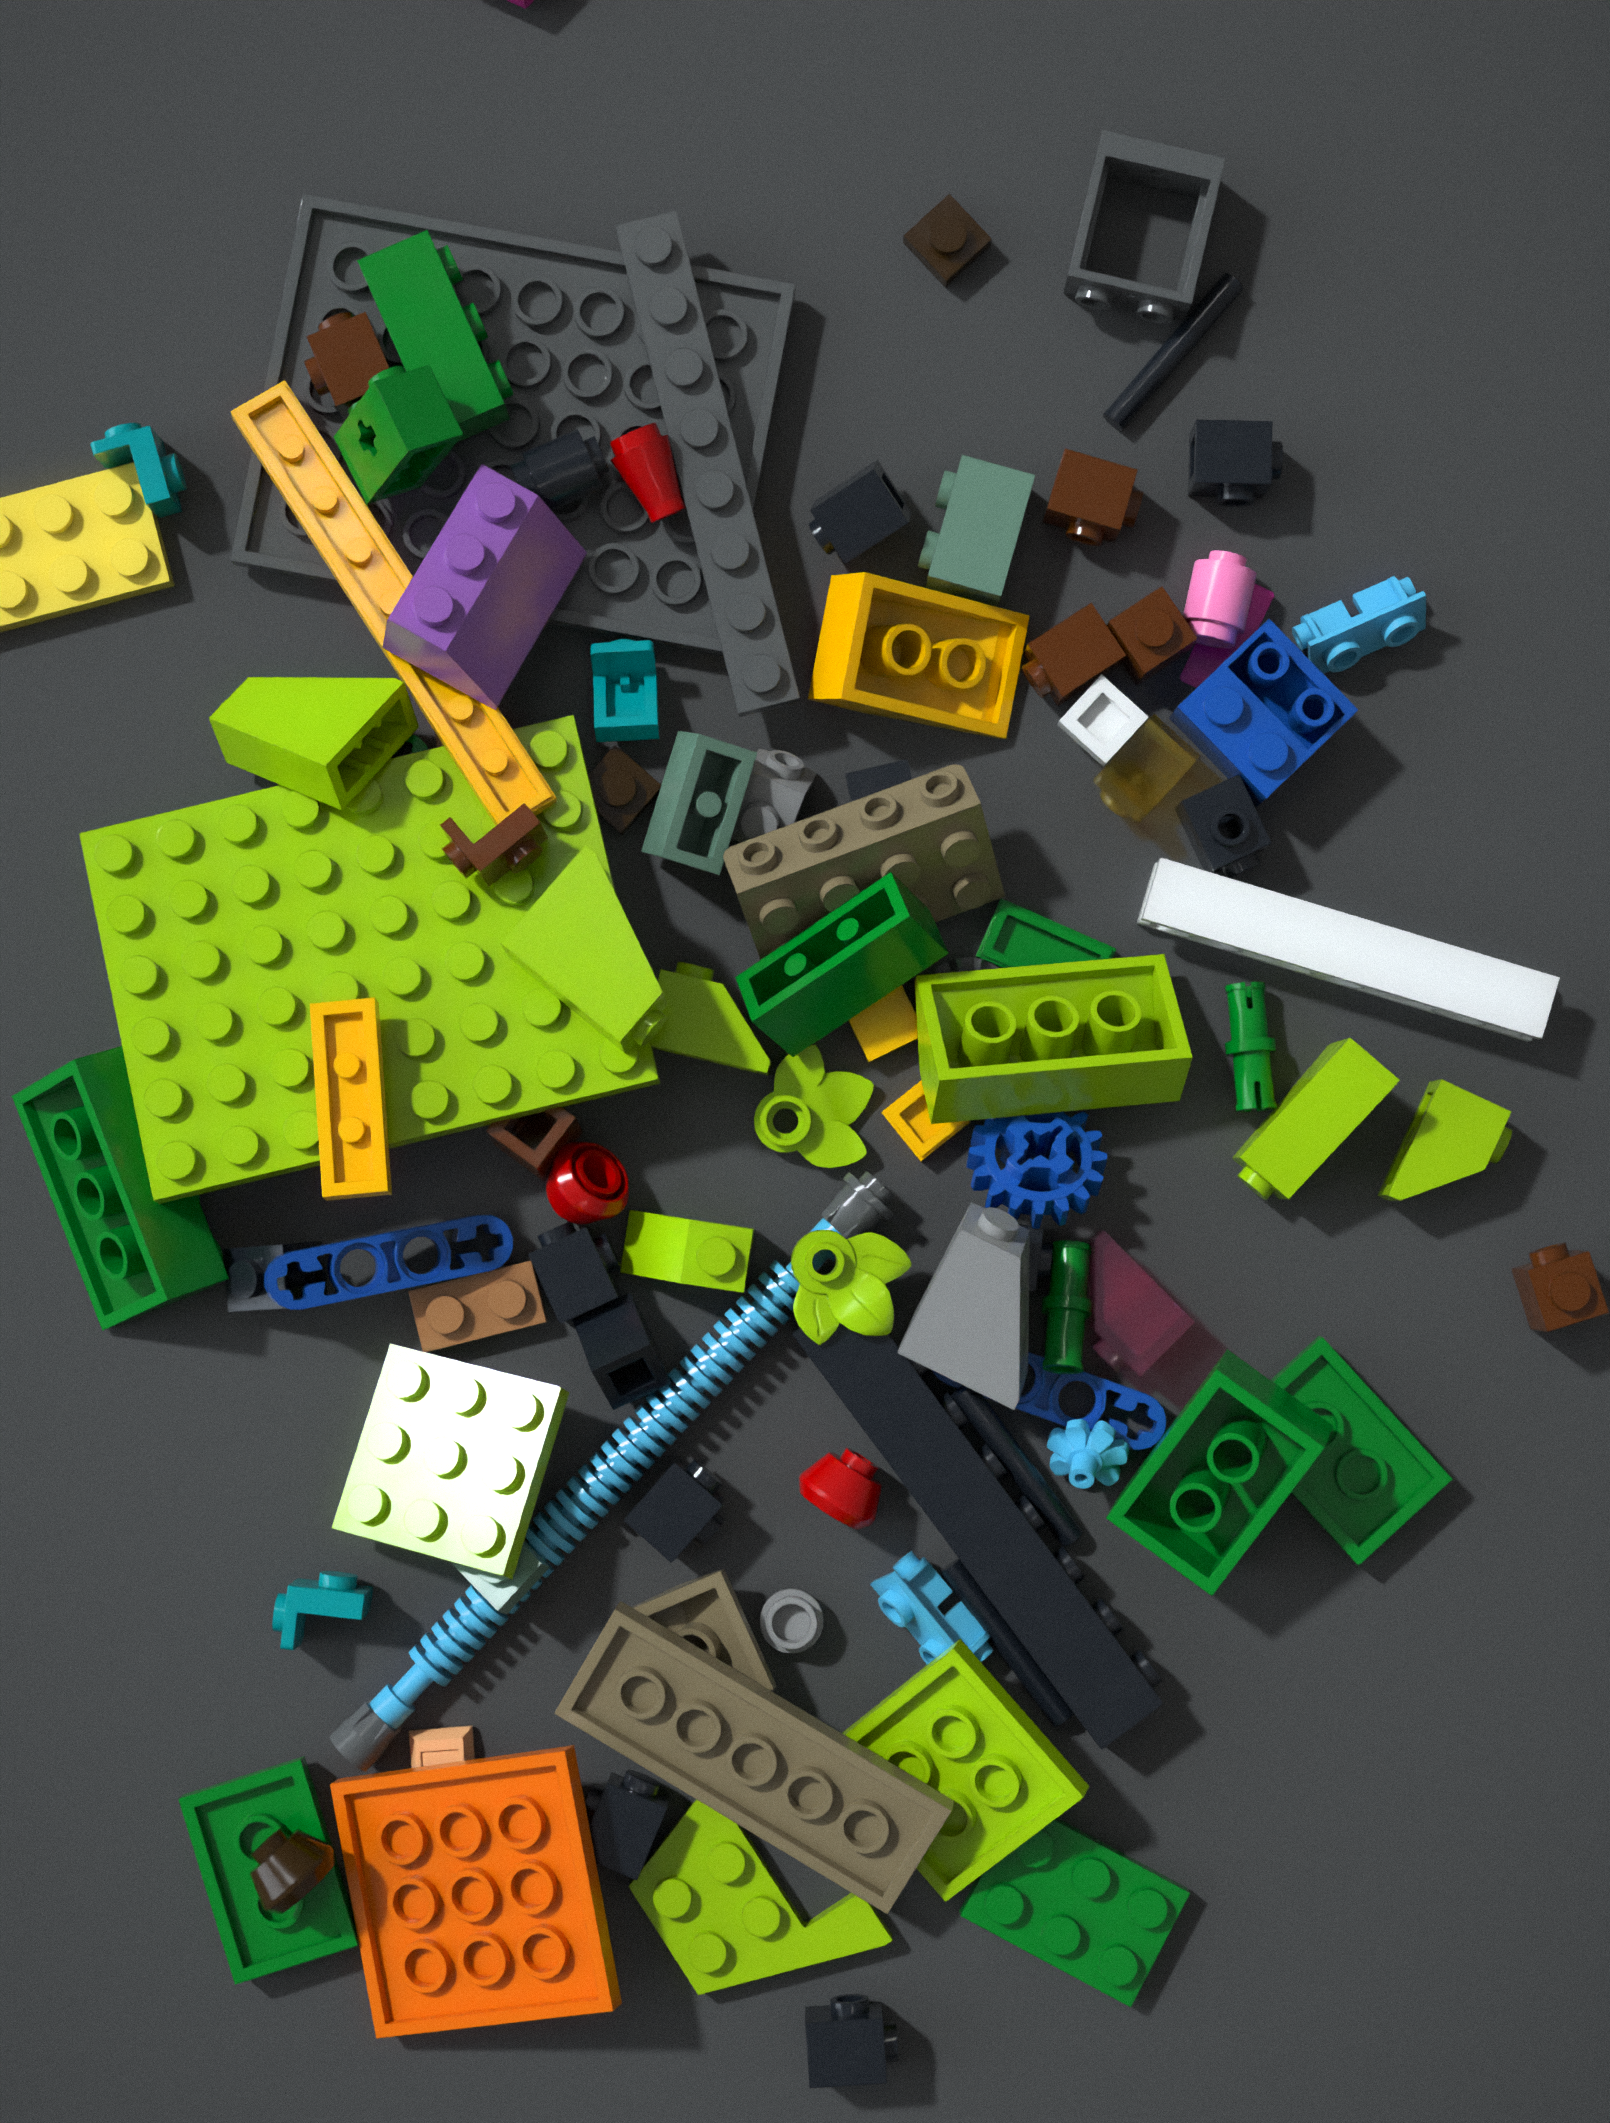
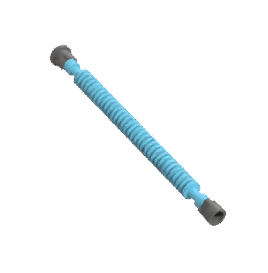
(373, 1726)

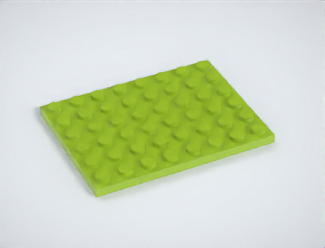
(272, 901)

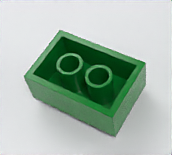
(1220, 1472)

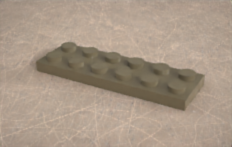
(754, 1757)

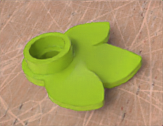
(823, 1108)
(853, 1290)

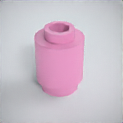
(1219, 598)

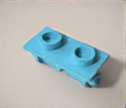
(1388, 617)
(912, 1602)

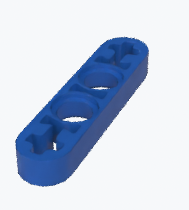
(390, 1267)
(1044, 1395)

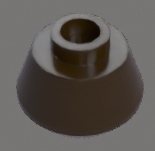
(289, 1868)

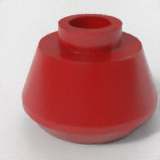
(587, 1183)
(843, 1488)

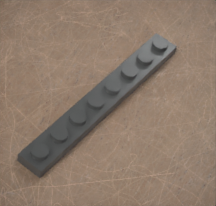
(707, 463)

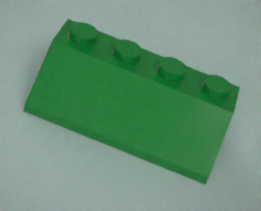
(95, 1169)

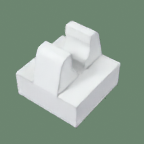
(1102, 720)

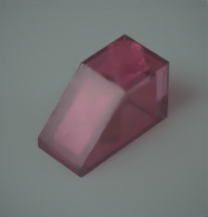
(1129, 1310)

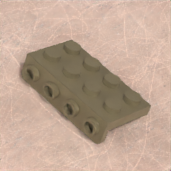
(919, 830)

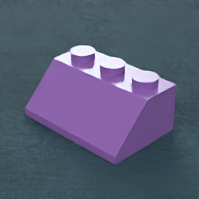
(485, 588)

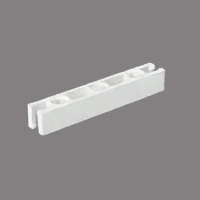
(1348, 950)

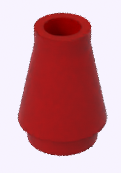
(649, 470)

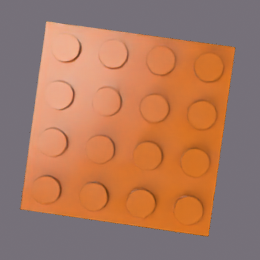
(476, 1893)

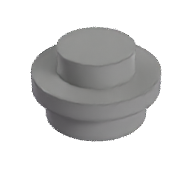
(791, 1620)

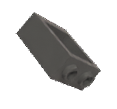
(1159, 168)

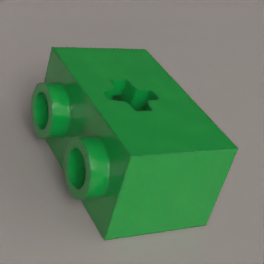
(397, 432)

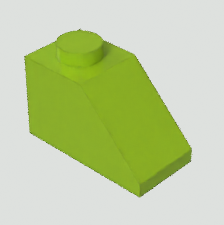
(706, 1022)
(1446, 1141)
(687, 1251)

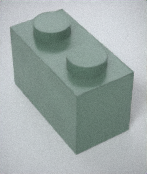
(978, 530)
(699, 801)

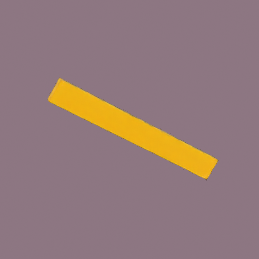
(374, 582)

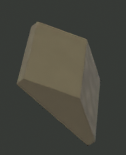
(712, 1619)

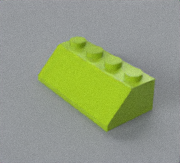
(1050, 1038)

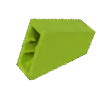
(315, 731)
(588, 954)
(1313, 1119)

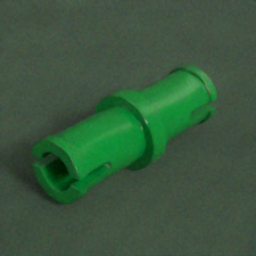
(1250, 1047)
(1066, 1307)

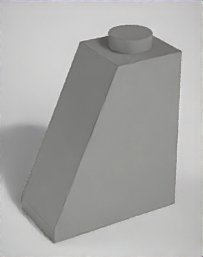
(977, 1308)

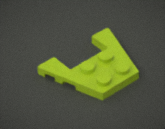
(729, 1913)

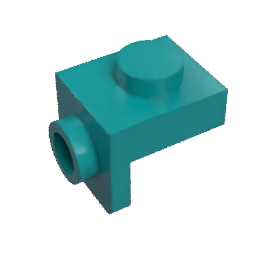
(157, 472)
(625, 690)
(332, 1595)

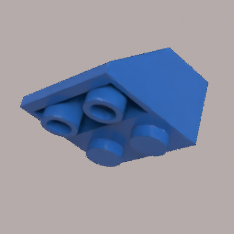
(1263, 712)

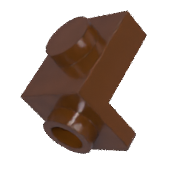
(506, 847)

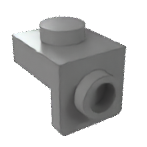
(772, 794)

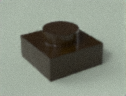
(947, 240)
(621, 789)

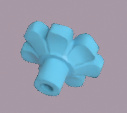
(1087, 1453)

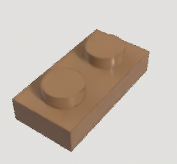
(478, 1306)

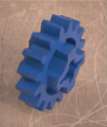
(1037, 1167)

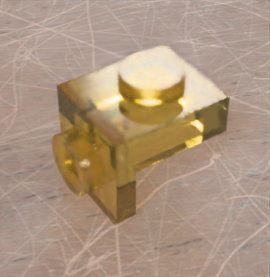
(1145, 770)

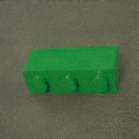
(431, 328)
(841, 965)

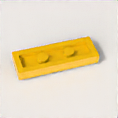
(350, 1099)

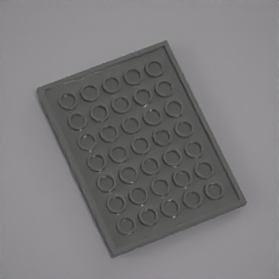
(574, 360)

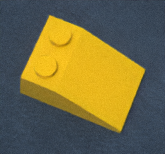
(918, 655)

